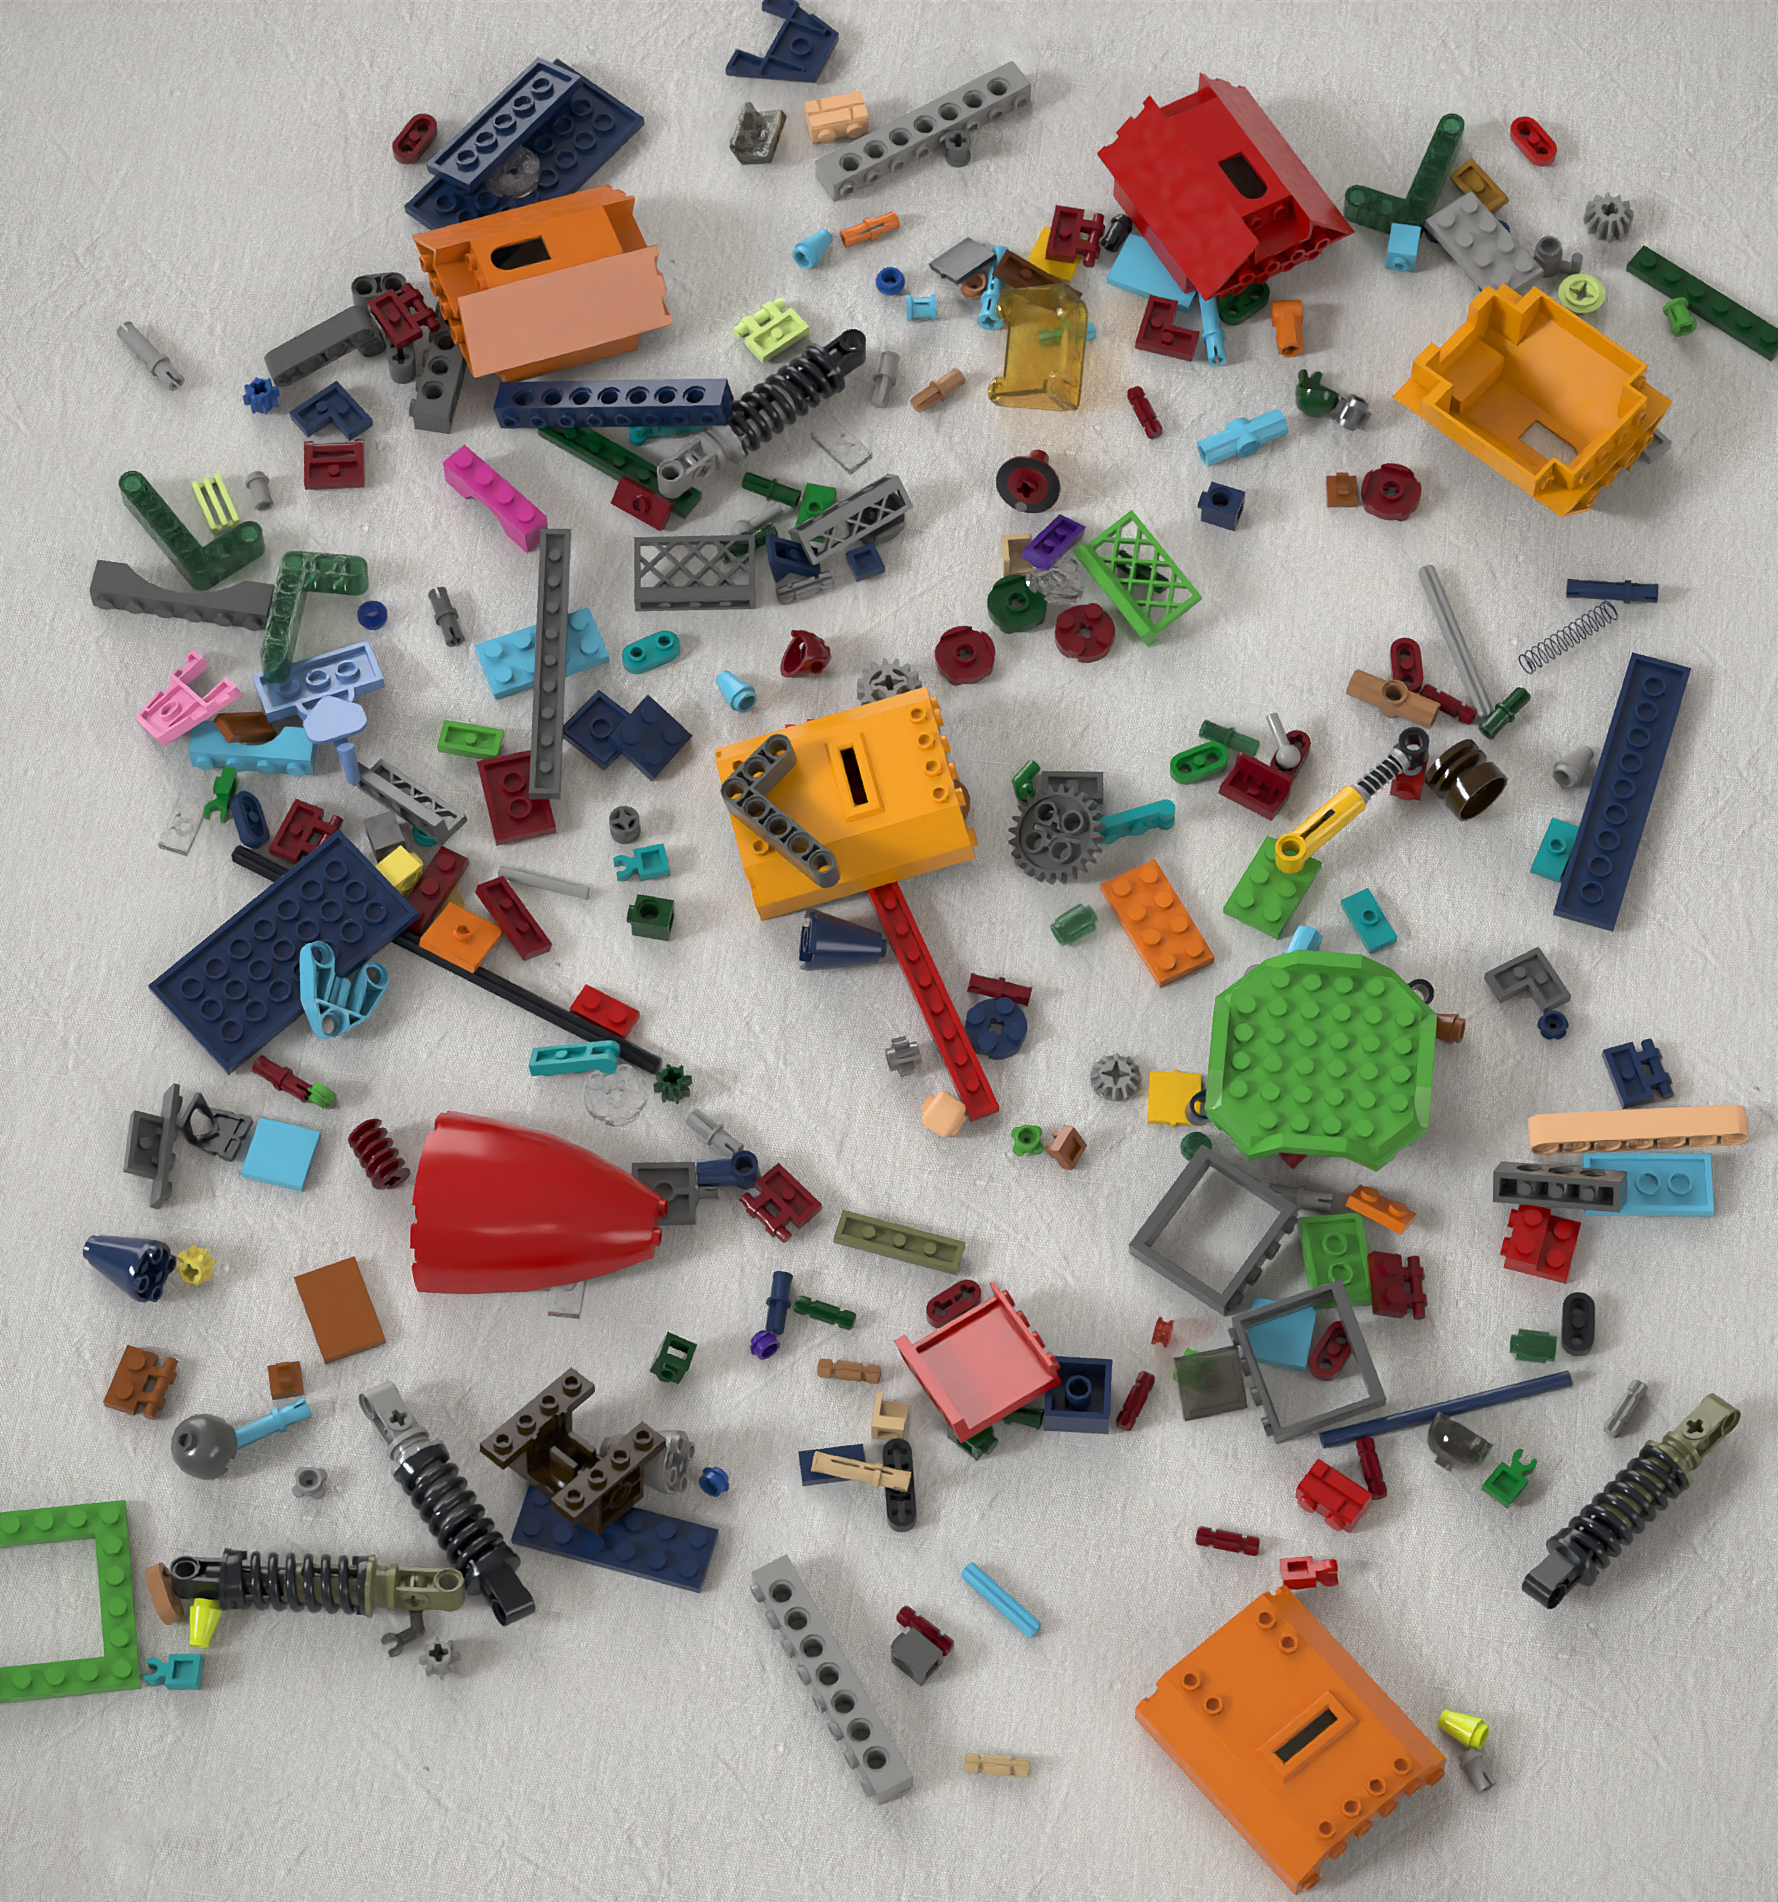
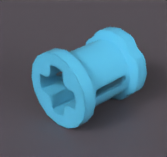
(921, 307)

